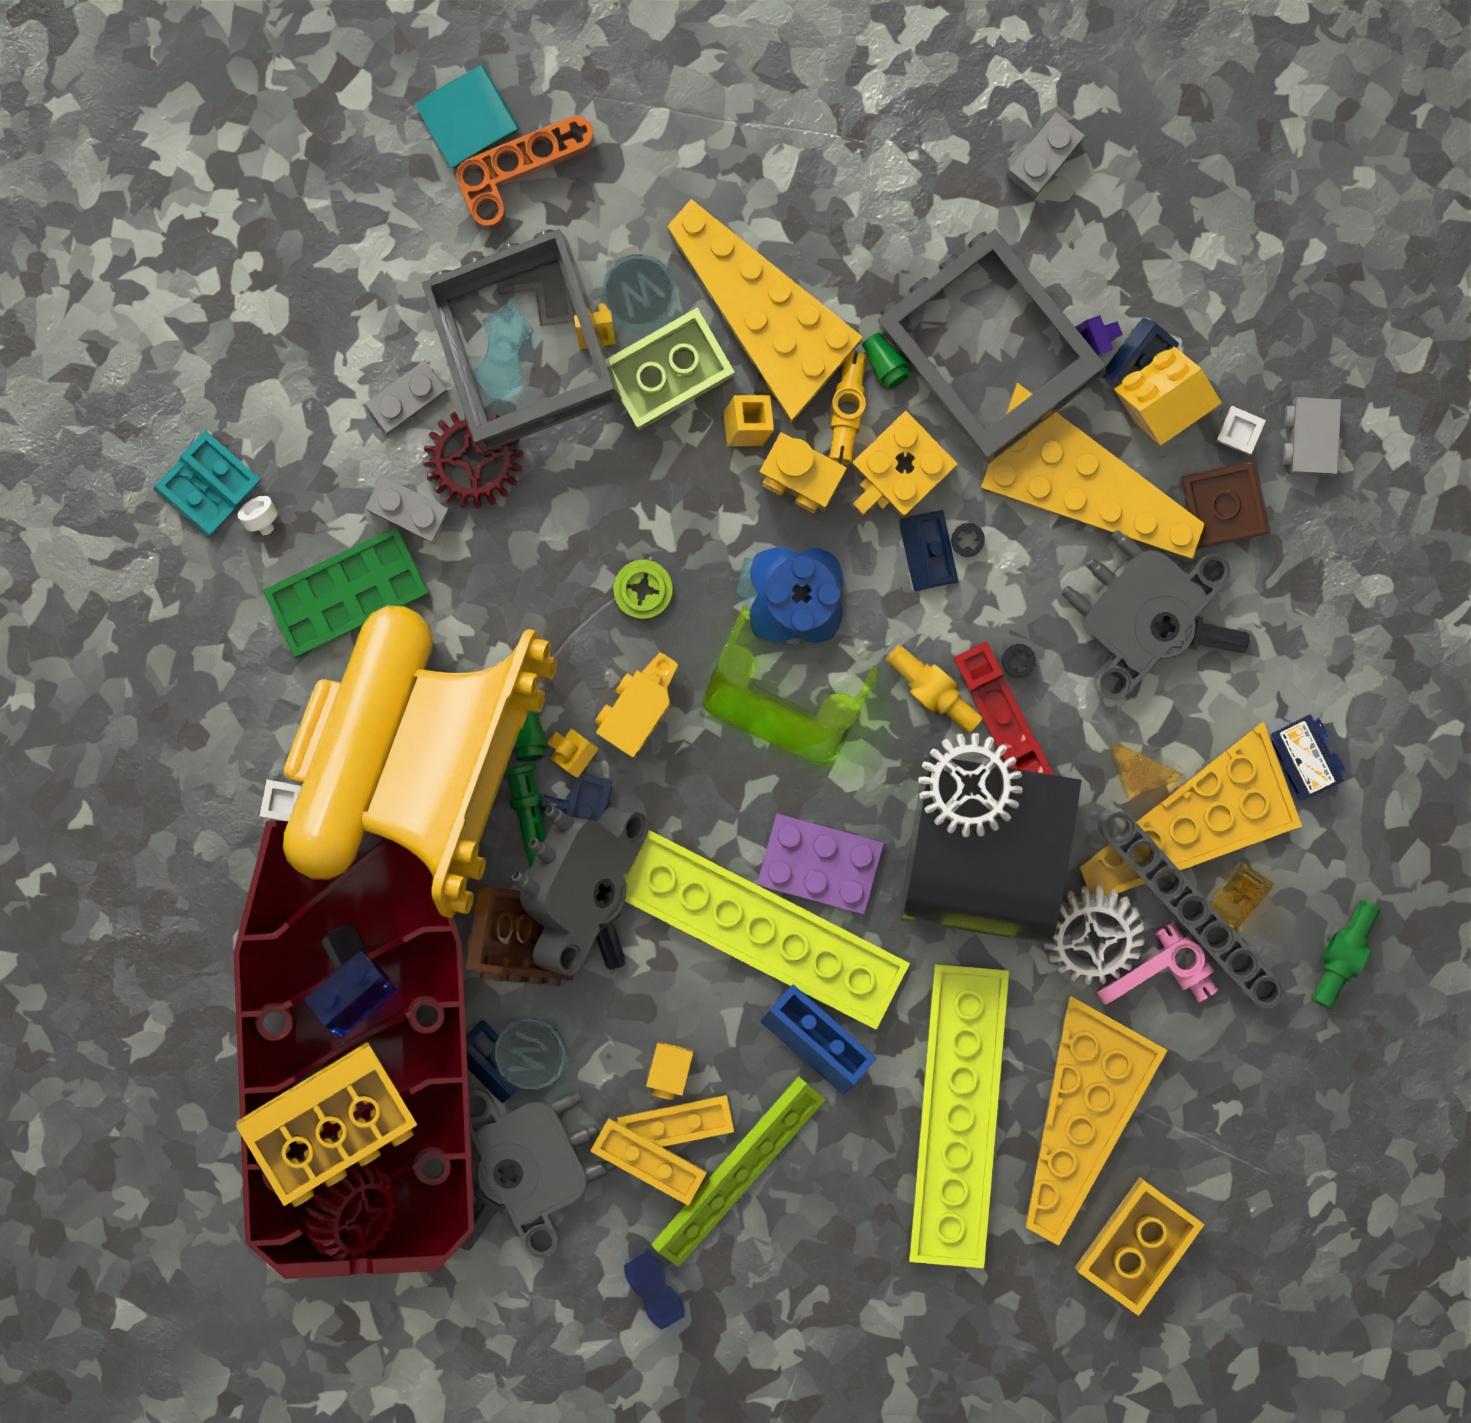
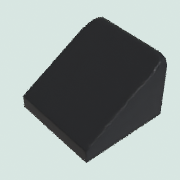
(342, 944)

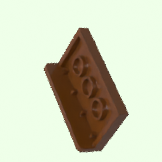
(505, 939)

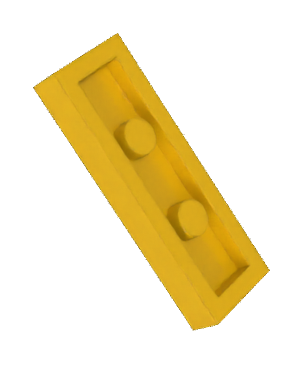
(682, 1121)
(648, 1161)

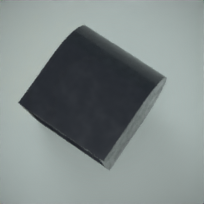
(998, 881)

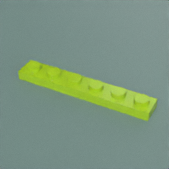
(738, 1171)

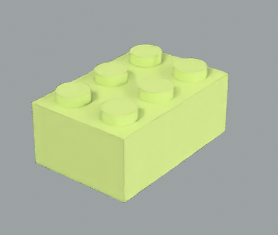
(669, 369)

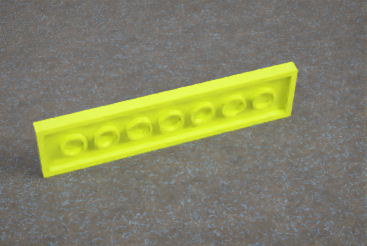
(763, 930)
(959, 1116)

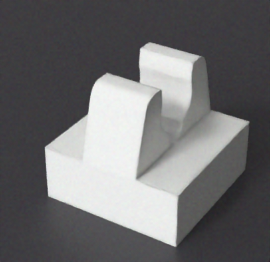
(1240, 430)
(279, 800)

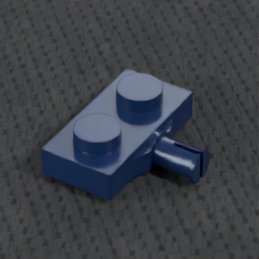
(586, 799)

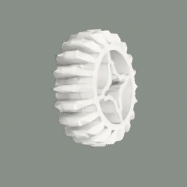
(992, 759)
(1107, 930)

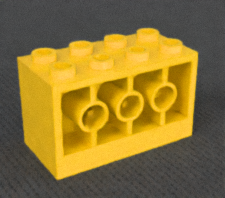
(300, 1118)

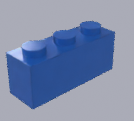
(818, 1039)

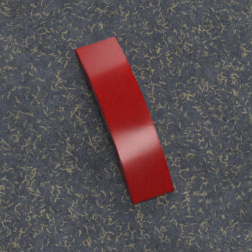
(1000, 710)

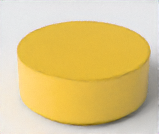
(794, 457)

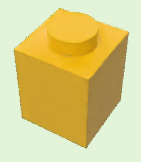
(748, 420)
(669, 1070)

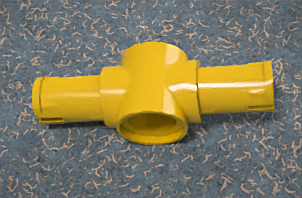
(842, 424)
(933, 688)

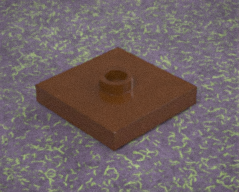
(1227, 503)

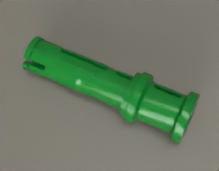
(526, 802)

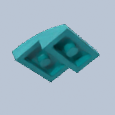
(467, 116)
(206, 484)

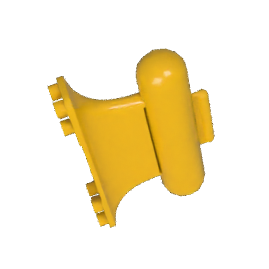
(408, 754)

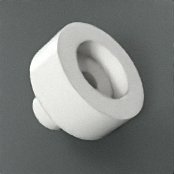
(258, 515)

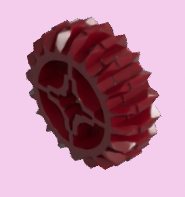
(476, 491)
(352, 1213)

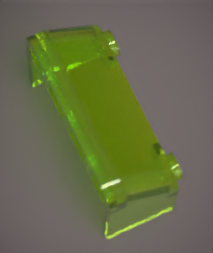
(773, 718)

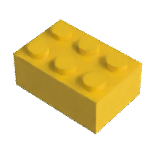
(1139, 1246)

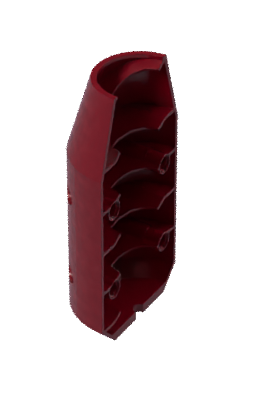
(278, 966)

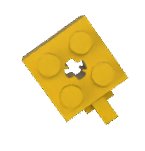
(879, 463)
(639, 707)

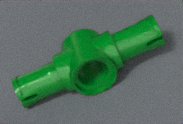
(1346, 954)

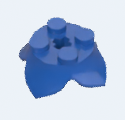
(774, 612)

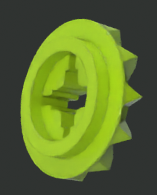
(633, 574)

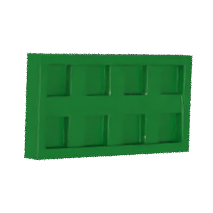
(345, 591)

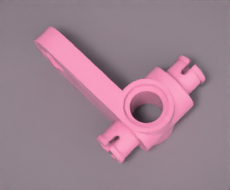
(1193, 977)

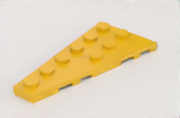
(775, 320)
(1079, 479)
(1215, 812)
(1092, 1096)

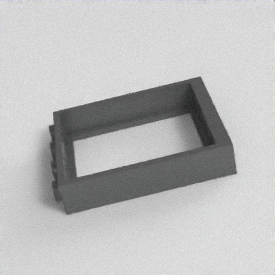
(484, 272)
(1036, 407)

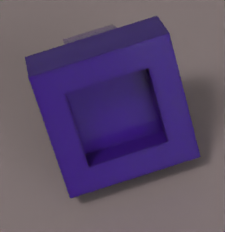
(1099, 335)

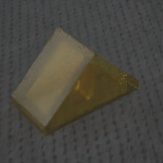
(1138, 772)
(1240, 894)

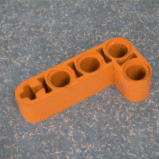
(528, 164)

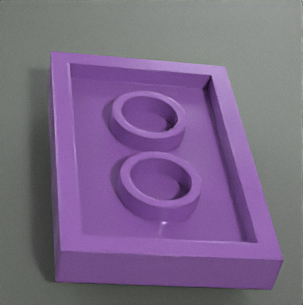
(820, 863)

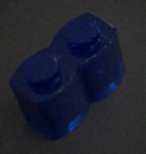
(660, 1296)

